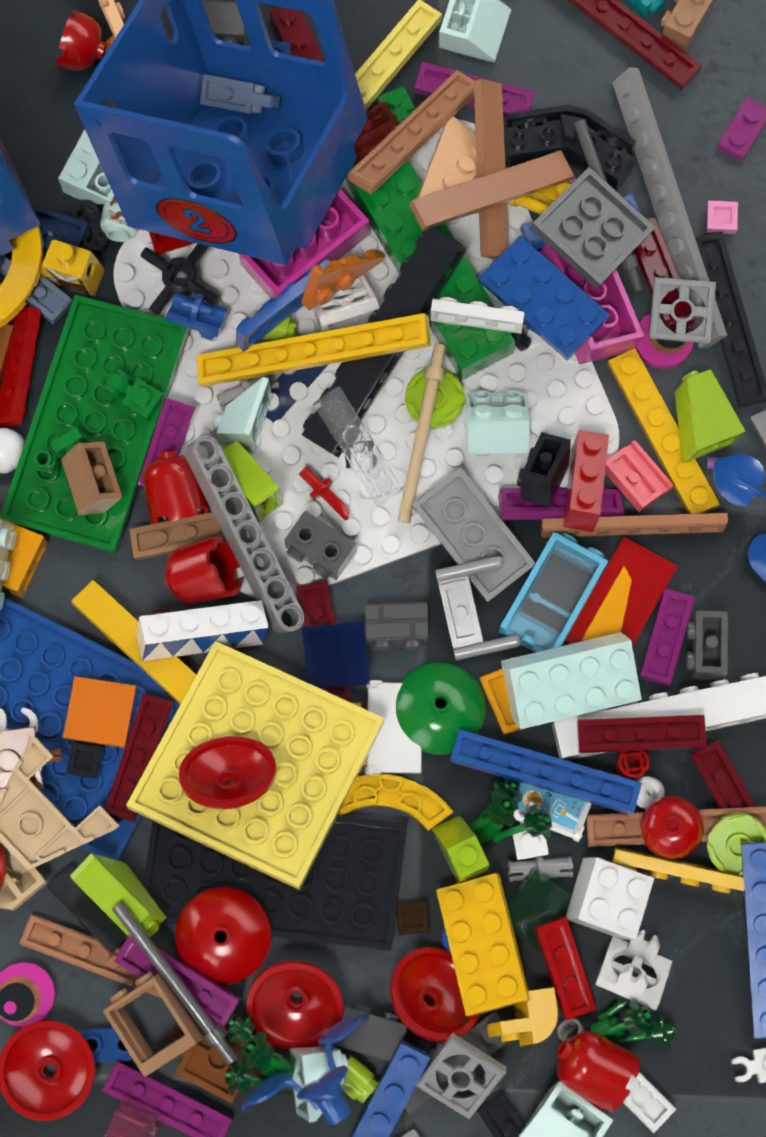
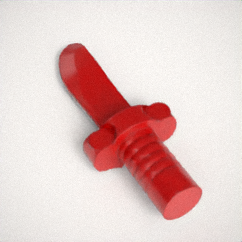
(321, 488)

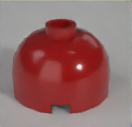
(80, 43)
(672, 827)

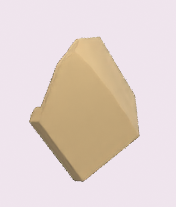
(19, 883)

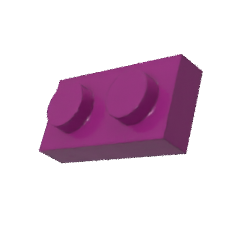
(743, 130)

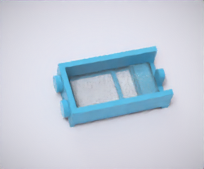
(554, 593)

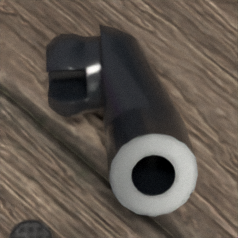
(522, 342)

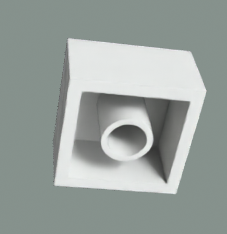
(609, 898)

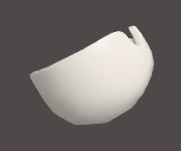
(10, 449)

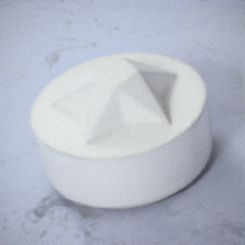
(650, 791)

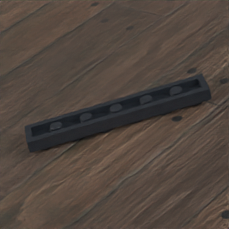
(739, 343)

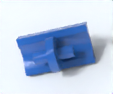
(197, 315)

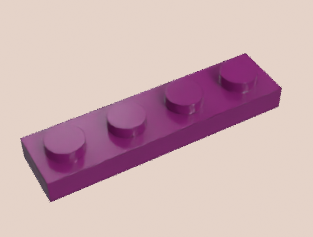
(432, 76)
(516, 509)
(213, 999)
(168, 1103)

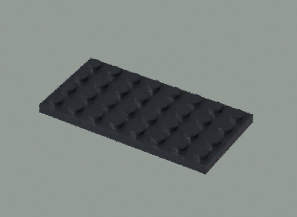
(342, 902)

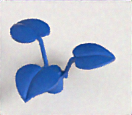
(737, 482)
(321, 1093)

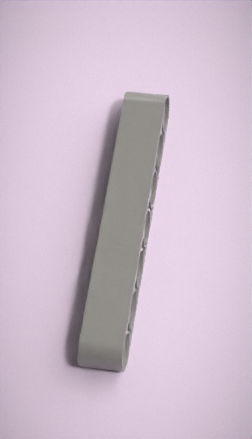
(245, 519)

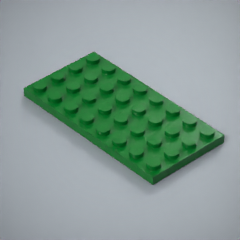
(91, 346)

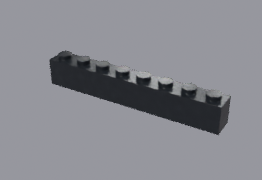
(412, 294)

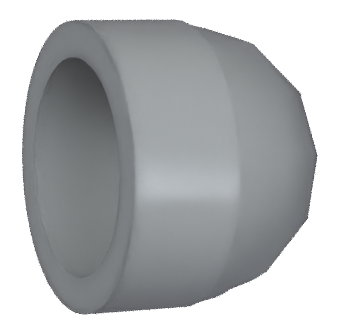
(569, 1028)

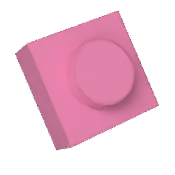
(722, 217)

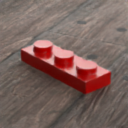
(565, 968)

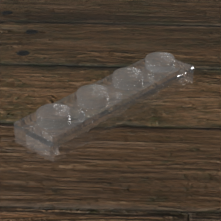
(358, 446)

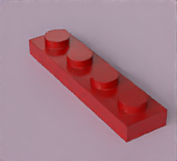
(18, 367)

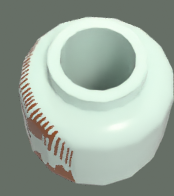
(114, 223)

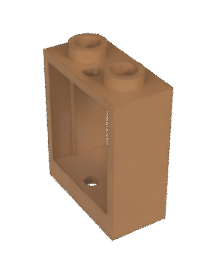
(131, 1036)

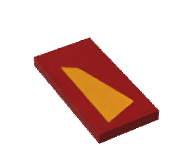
(623, 594)

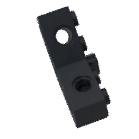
(555, 131)

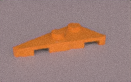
(337, 276)

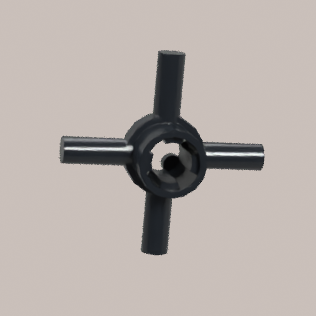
(182, 287)

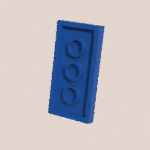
(549, 299)

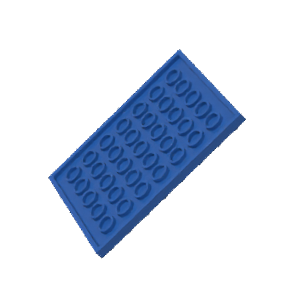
(39, 674)

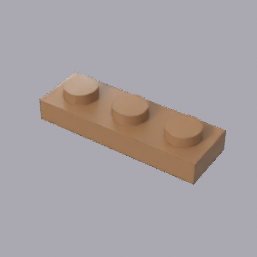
(167, 536)

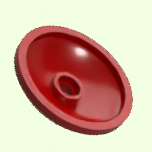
(227, 772)
(246, 932)
(430, 976)
(293, 1020)
(24, 1066)

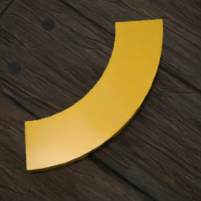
(22, 275)
(397, 793)

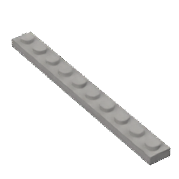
(664, 190)

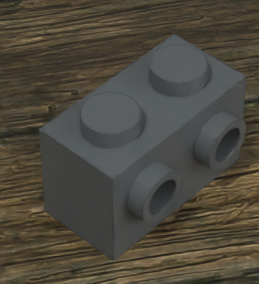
(319, 546)
(709, 645)

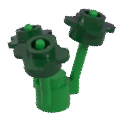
(501, 811)
(636, 1020)
(257, 1054)

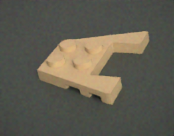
(32, 824)

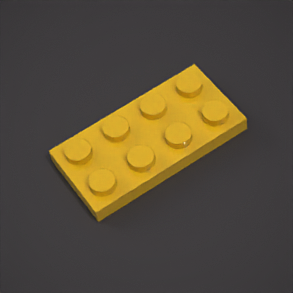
(483, 945)

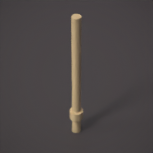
(434, 376)

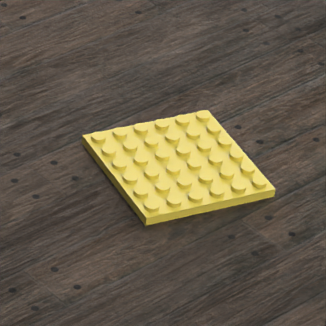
(316, 751)

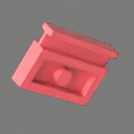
(637, 476)

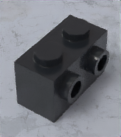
(544, 469)

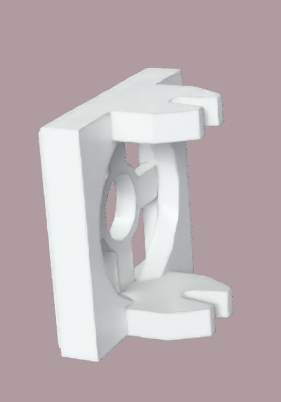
(347, 310)
(635, 987)

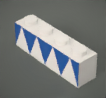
(198, 629)

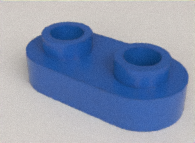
(108, 1045)

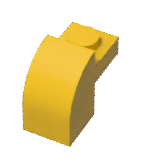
(533, 1020)

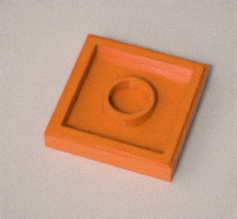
(100, 712)

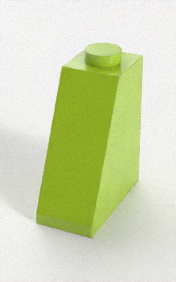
(704, 416)
(255, 483)
(461, 849)
(113, 882)

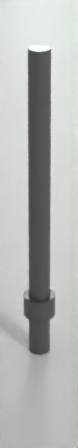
(631, 263)
(213, 1033)

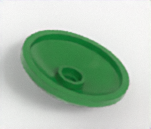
(434, 727)

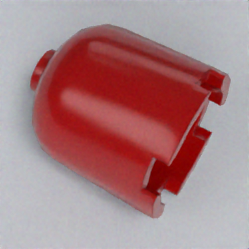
(172, 489)
(202, 571)
(596, 1069)

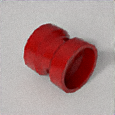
(631, 768)

